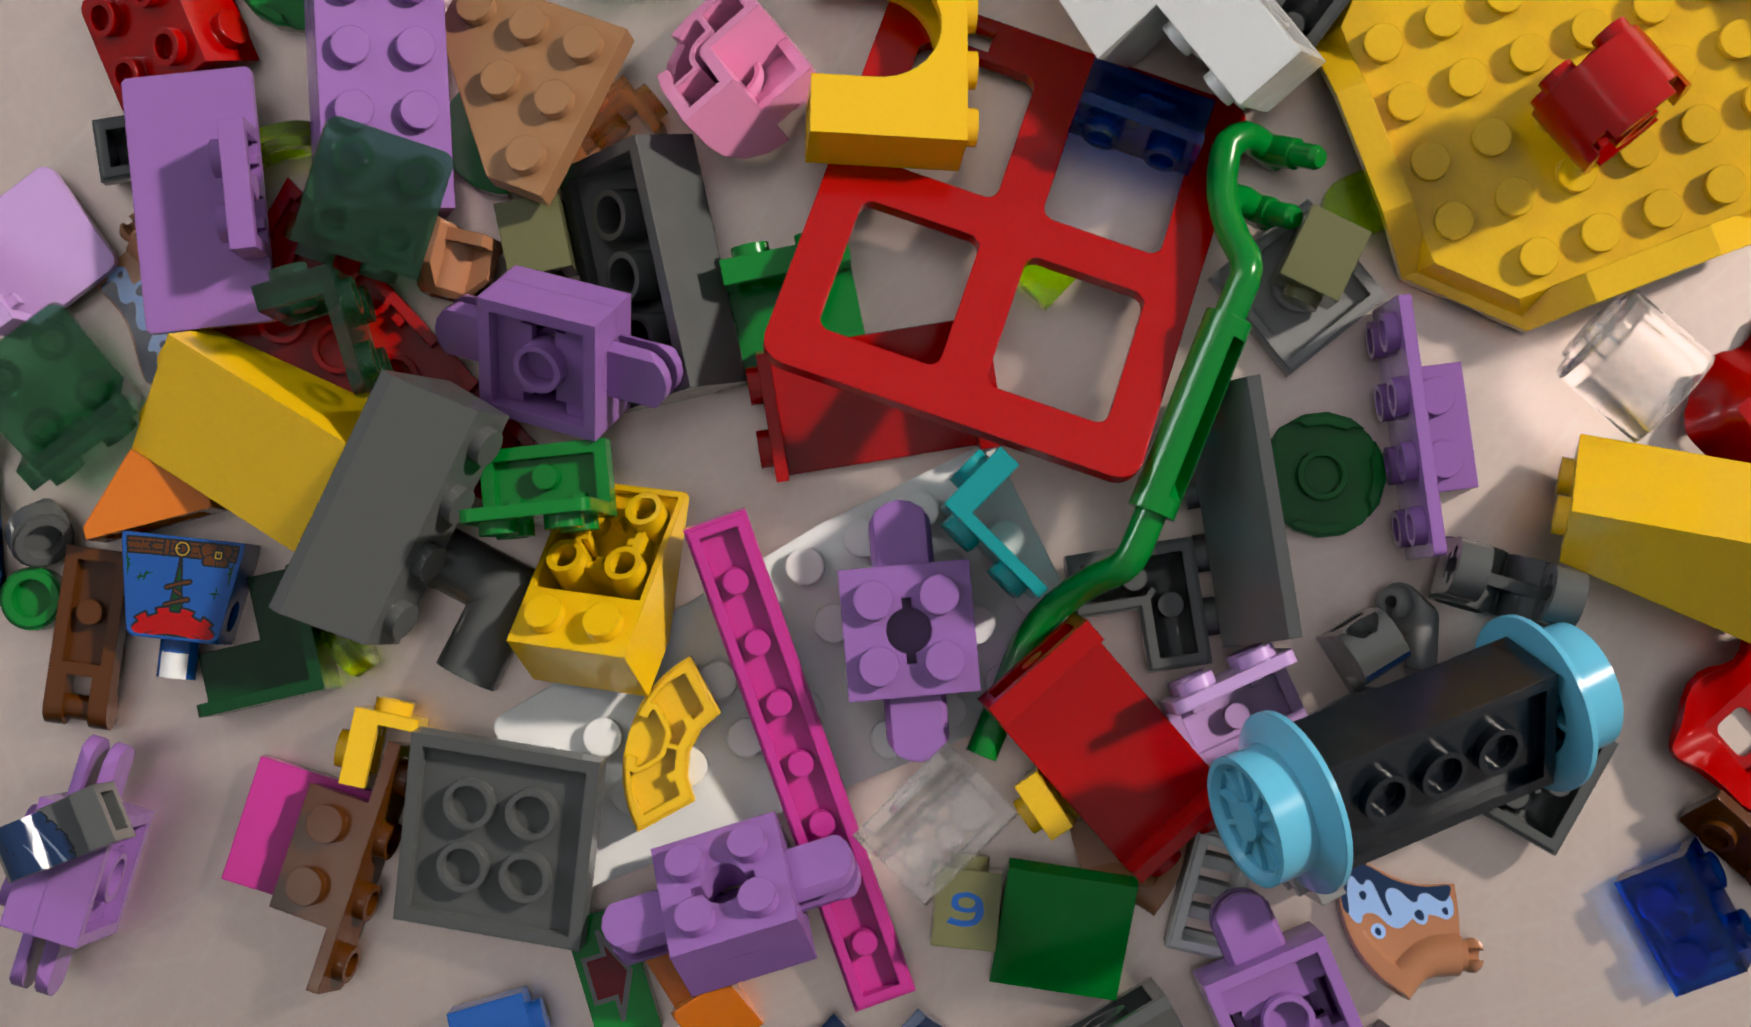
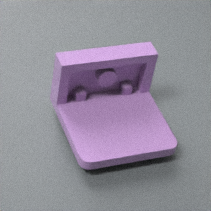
(46, 248)
(1214, 707)

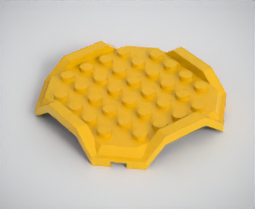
(1486, 198)

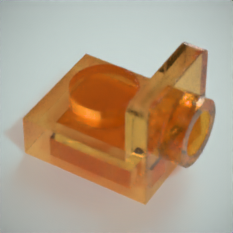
(618, 109)

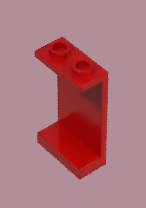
(830, 428)
(1104, 747)

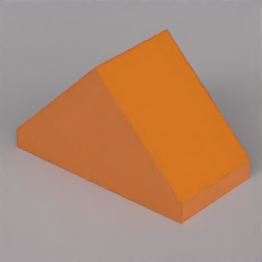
(144, 500)

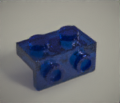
(1141, 117)
(1688, 918)

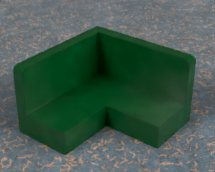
(278, 667)

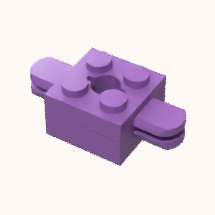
(561, 381)
(908, 630)
(82, 897)
(746, 930)
(1270, 973)

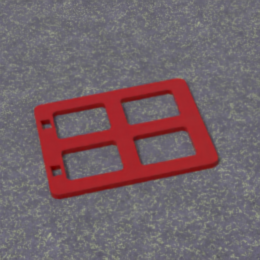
(1008, 236)

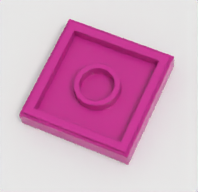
(271, 819)

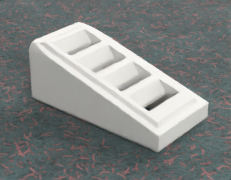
(1190, 882)

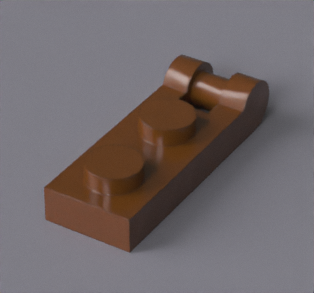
(87, 638)

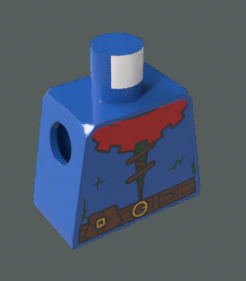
(185, 594)

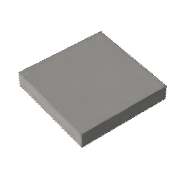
(1288, 332)

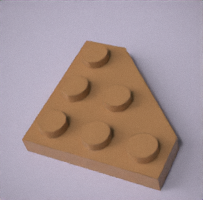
(531, 85)

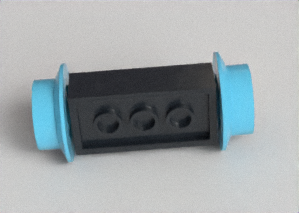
(1415, 754)

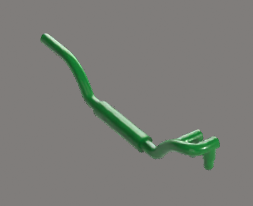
(1196, 392)

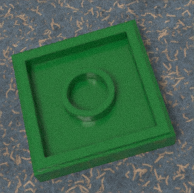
(1063, 929)

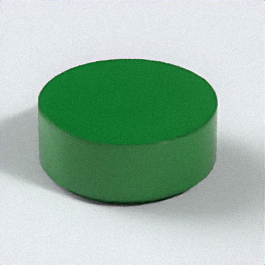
(31, 598)

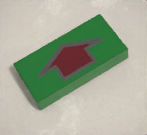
(614, 991)

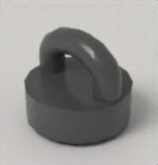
(39, 533)

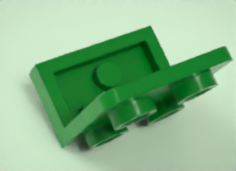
(753, 286)
(548, 485)

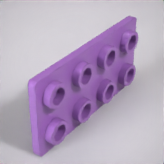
(198, 198)
(1425, 427)

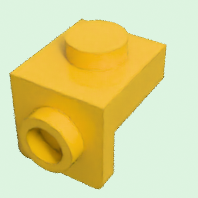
(362, 747)
(1043, 805)

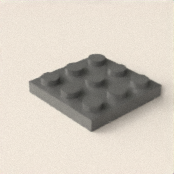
(499, 838)

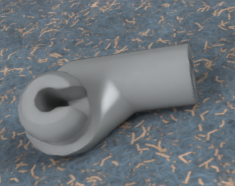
(1415, 619)

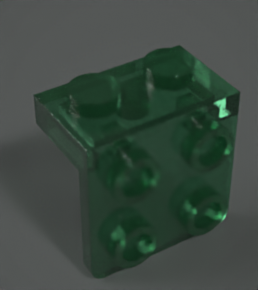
(370, 200)
(304, 294)
(60, 396)

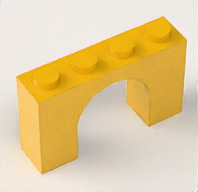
(907, 117)

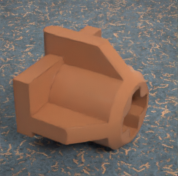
(457, 262)

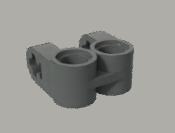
(1500, 583)

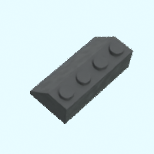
(648, 231)
(390, 509)
(1243, 525)

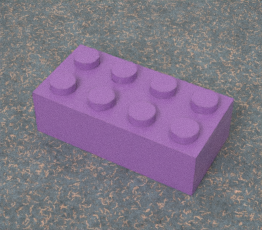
(382, 69)

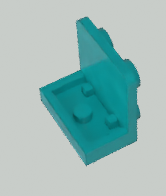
(975, 483)

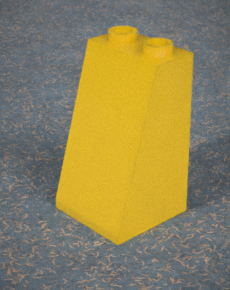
(245, 429)
(1660, 527)

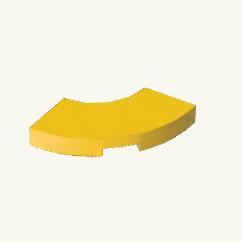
(662, 741)

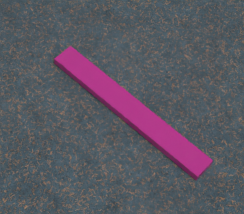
(795, 746)

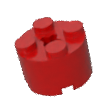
(1608, 96)

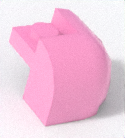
(735, 77)

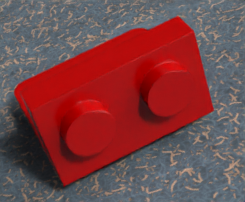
(167, 37)

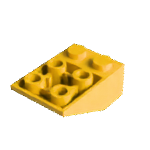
(605, 596)

